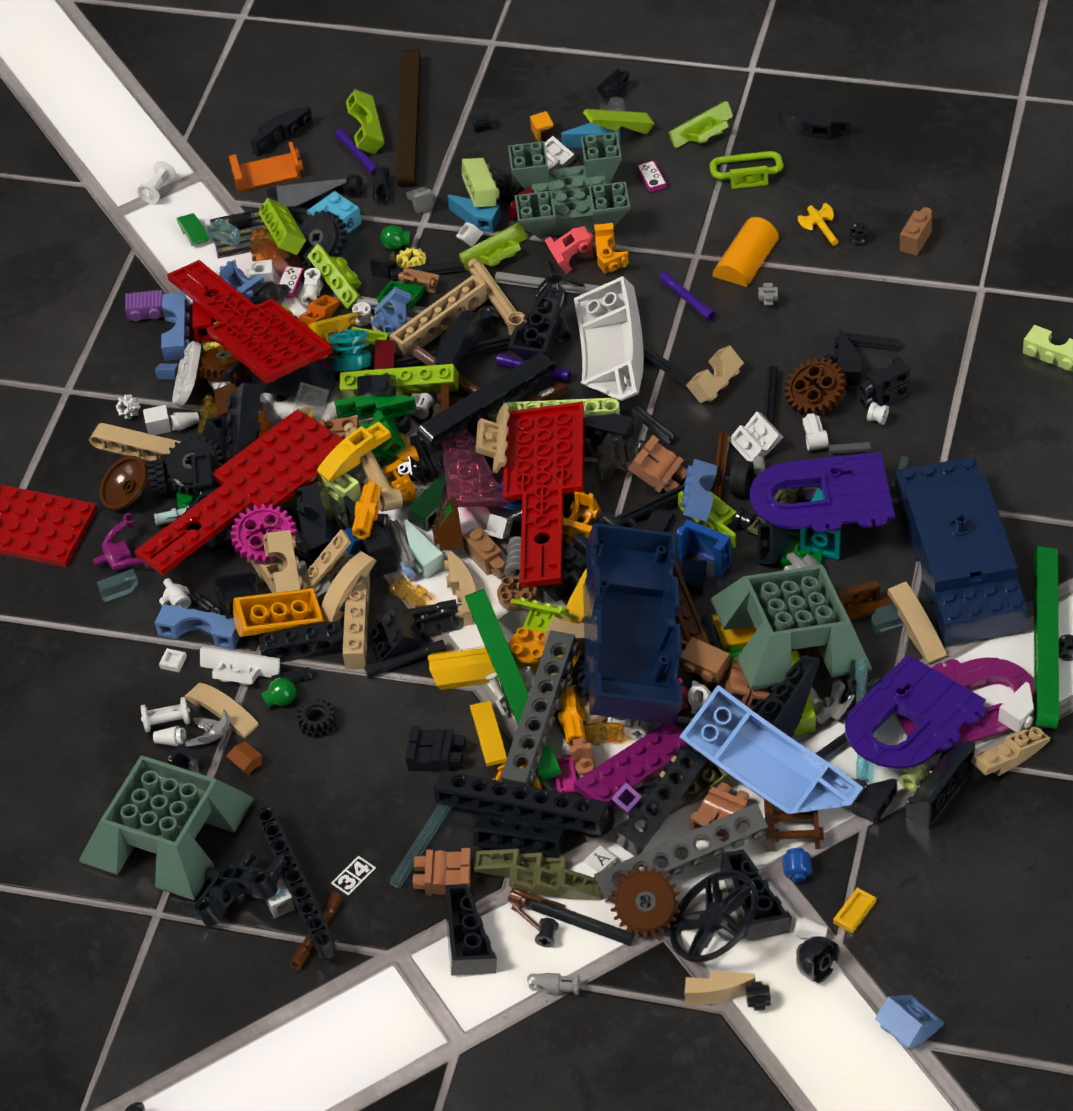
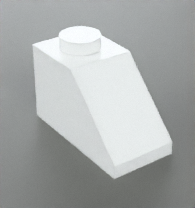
(1018, 709)

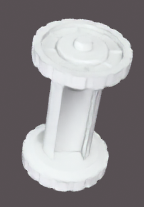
(163, 173)
(165, 714)

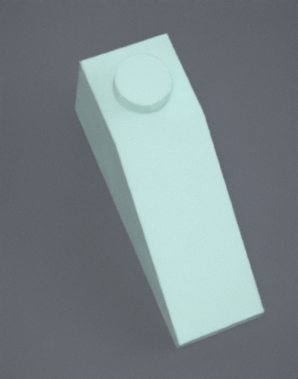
(427, 556)

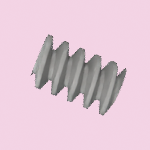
(513, 558)

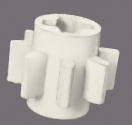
(128, 406)

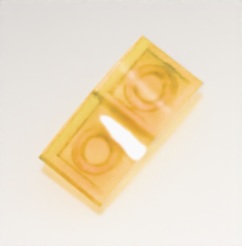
(604, 731)

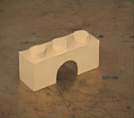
(725, 365)
(282, 545)

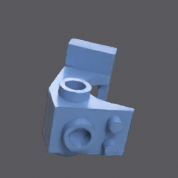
(236, 277)
(388, 318)

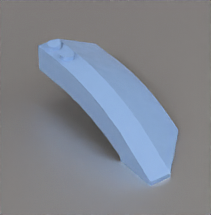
(766, 757)

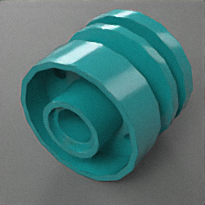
(350, 354)

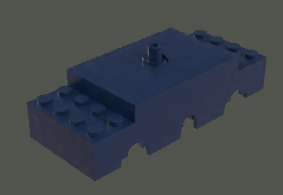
(958, 534)
(631, 624)

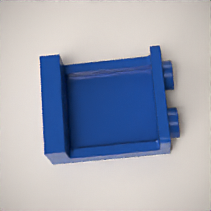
(705, 544)

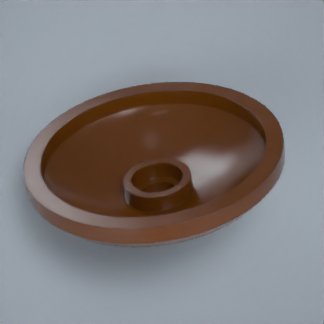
(123, 483)

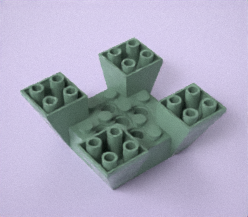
(569, 195)
(789, 613)
(162, 813)

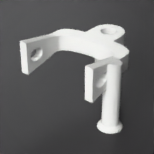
(502, 702)

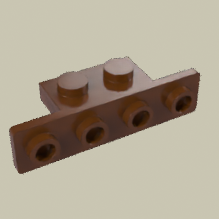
(863, 599)

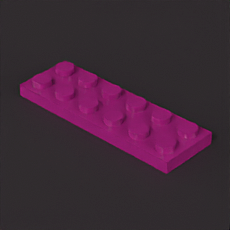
(632, 765)

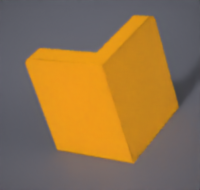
(539, 123)

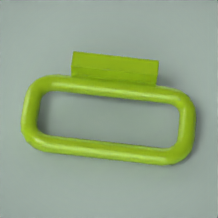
(747, 176)

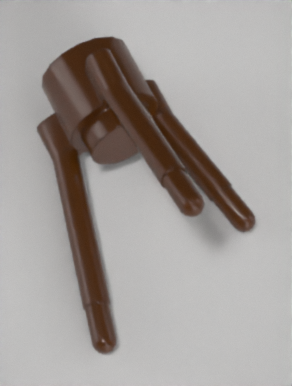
(522, 899)

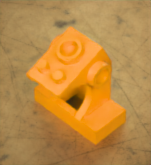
(613, 260)
(400, 482)
(585, 508)

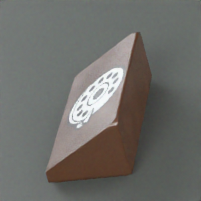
(552, 392)

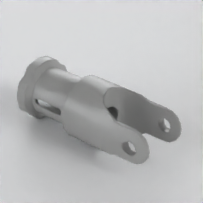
(554, 983)

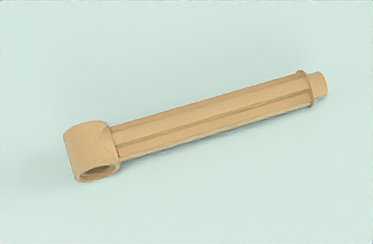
(497, 297)
(390, 498)

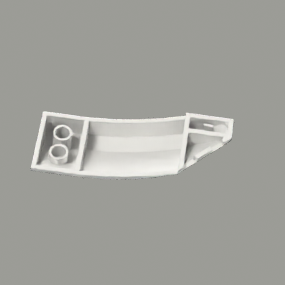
(611, 339)

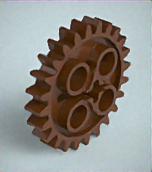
(826, 374)

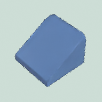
(166, 371)

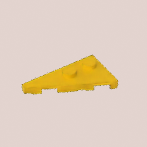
(333, 325)

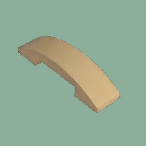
(343, 585)
(215, 701)

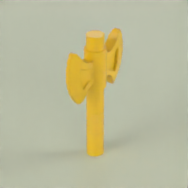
(818, 218)

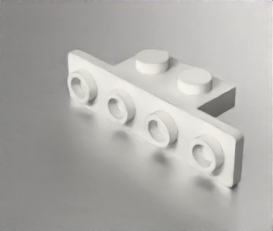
(238, 666)

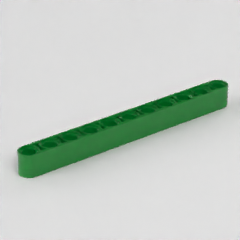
(1046, 638)
(507, 671)

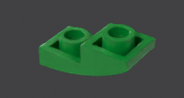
(193, 229)

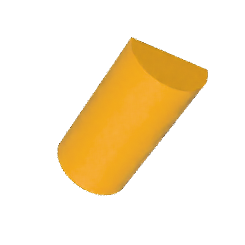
(747, 252)
(276, 612)

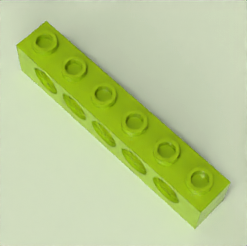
(408, 379)

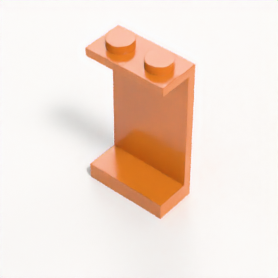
(266, 171)

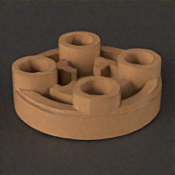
(512, 589)

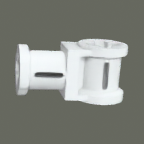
(312, 285)
(422, 405)
(632, 727)

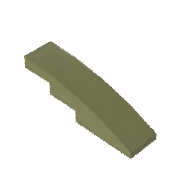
(500, 861)
(552, 883)

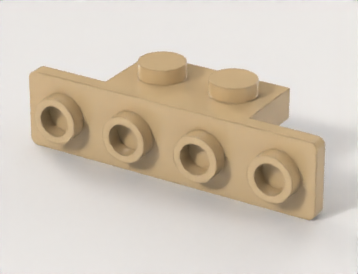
(492, 438)
(328, 561)

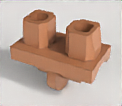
(582, 756)

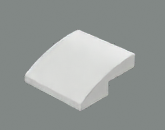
(557, 154)
(756, 437)

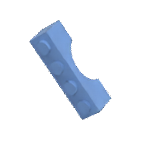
(176, 310)
(698, 481)
(175, 621)

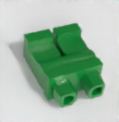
(385, 449)

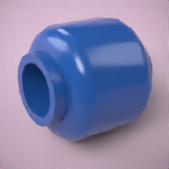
(797, 864)

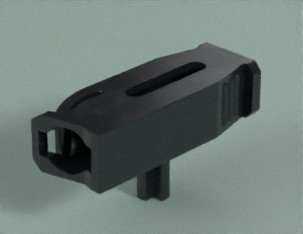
(315, 517)

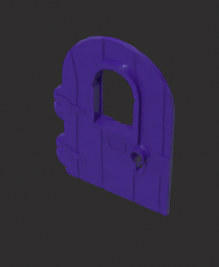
(851, 485)
(931, 702)

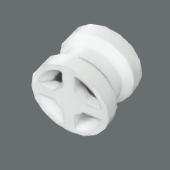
(364, 313)
(877, 413)

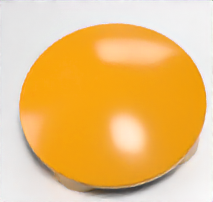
(527, 645)

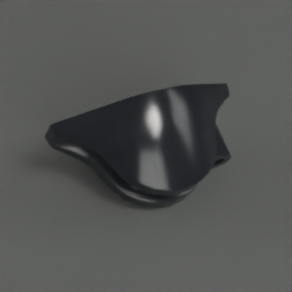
(270, 290)

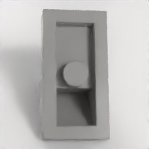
(421, 199)

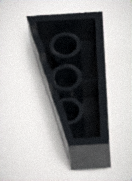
(242, 417)
(770, 915)
(467, 941)

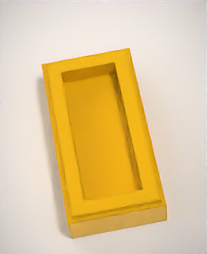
(854, 910)

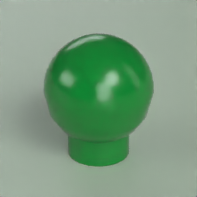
(394, 237)
(279, 693)

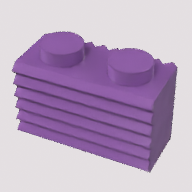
(144, 305)

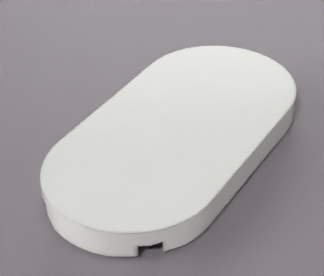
(186, 373)

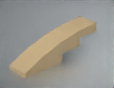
(917, 622)

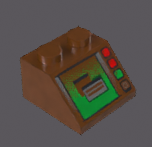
(448, 527)

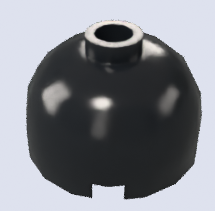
(816, 957)

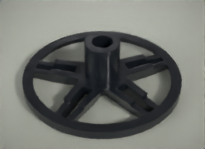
(715, 917)

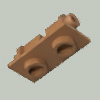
(420, 278)

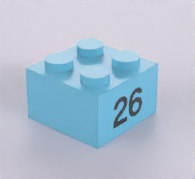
(340, 206)

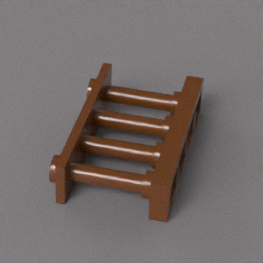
(774, 835)

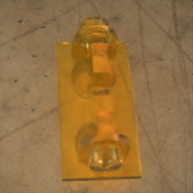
(207, 410)
(403, 587)

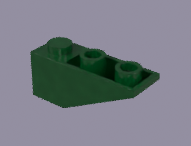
(428, 505)

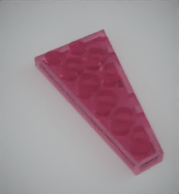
(468, 473)

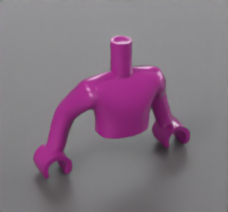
(117, 553)

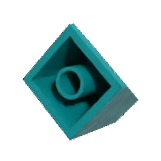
(828, 540)

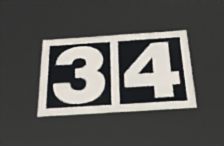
(353, 875)

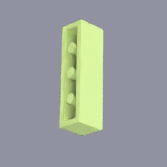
(479, 182)

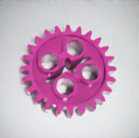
(244, 539)

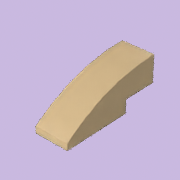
(718, 988)

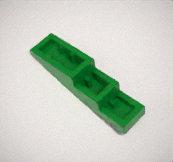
(366, 406)

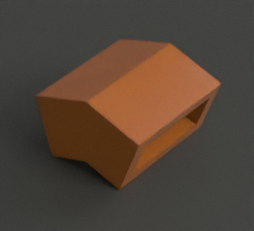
(245, 757)

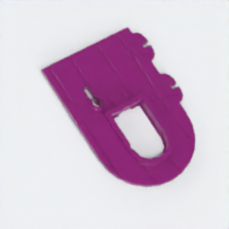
(976, 675)

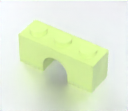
(1039, 345)

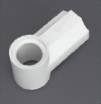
(815, 436)

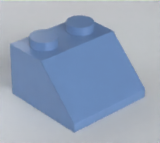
(908, 1020)

